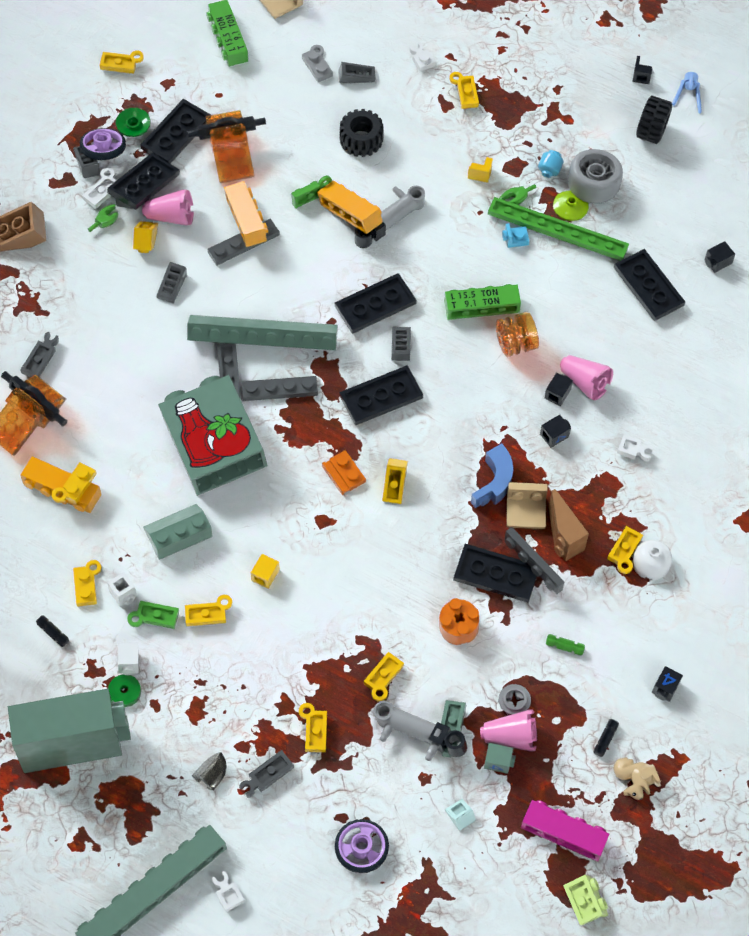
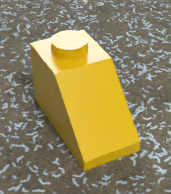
(145, 236)
(395, 480)

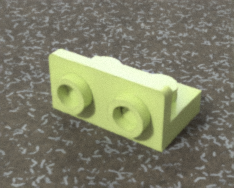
(586, 899)

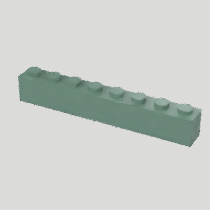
(262, 332)
(156, 885)

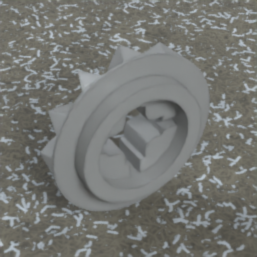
(520, 693)

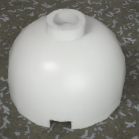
(652, 559)

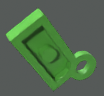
(309, 193)
(155, 615)

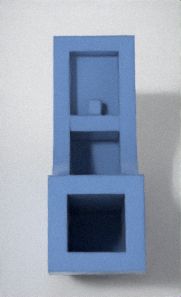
(502, 467)

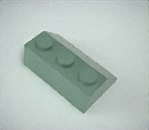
(178, 531)

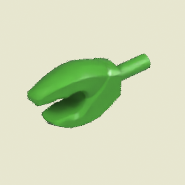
(519, 194)
(103, 219)

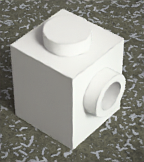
(122, 589)
(128, 658)

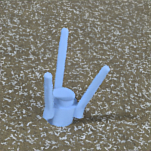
(690, 83)

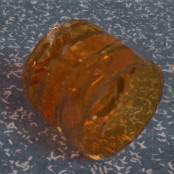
(517, 334)

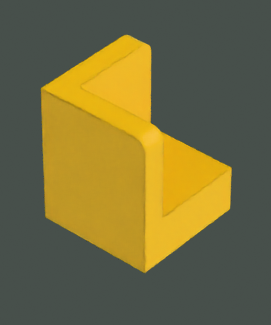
(480, 172)
(265, 571)

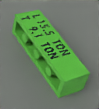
(227, 33)
(482, 301)

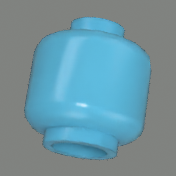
(550, 163)

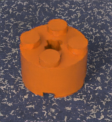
(466, 629)

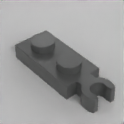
(40, 356)
(267, 773)

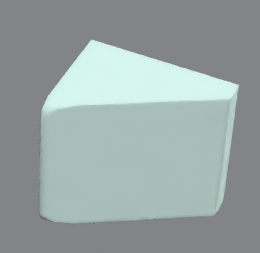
(461, 814)

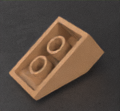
(22, 228)
(567, 531)

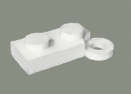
(98, 193)

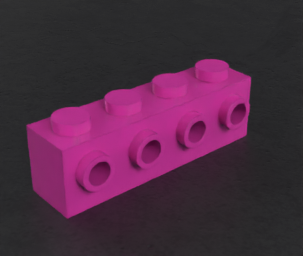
(565, 830)

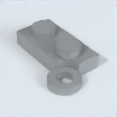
(317, 64)

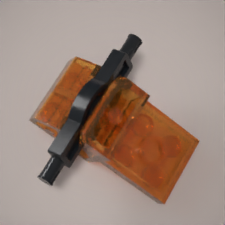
(229, 143)
(27, 406)

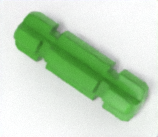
(565, 644)

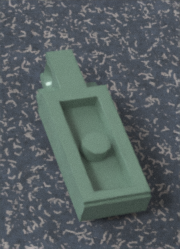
(453, 717)

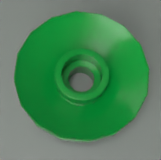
(131, 117)

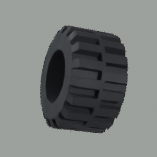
(654, 119)
(357, 143)

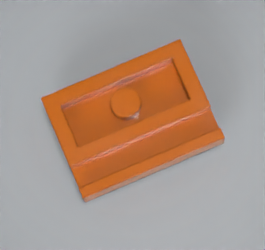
(344, 472)

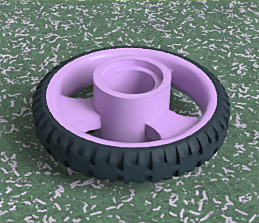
(103, 147)
(343, 850)

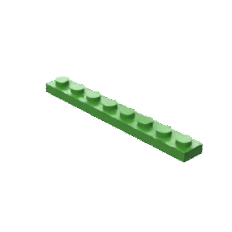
(558, 229)

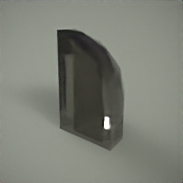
(211, 771)

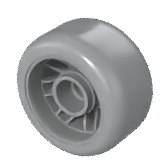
(595, 176)

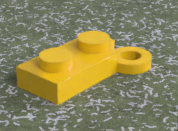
(120, 62)
(466, 90)
(76, 484)
(624, 549)
(85, 583)
(207, 612)
(383, 675)
(315, 728)

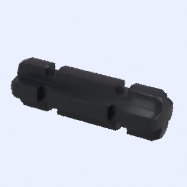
(52, 631)
(606, 737)

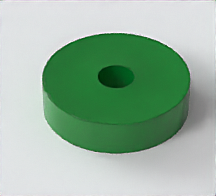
(125, 681)

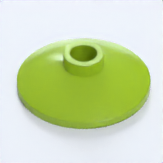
(567, 210)

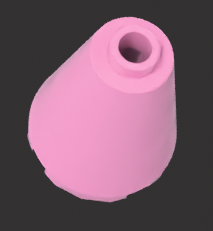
(170, 208)
(587, 375)
(512, 731)

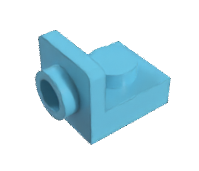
(515, 236)

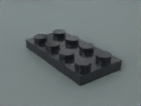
(170, 135)
(143, 181)
(649, 284)
(375, 303)
(381, 395)
(495, 573)

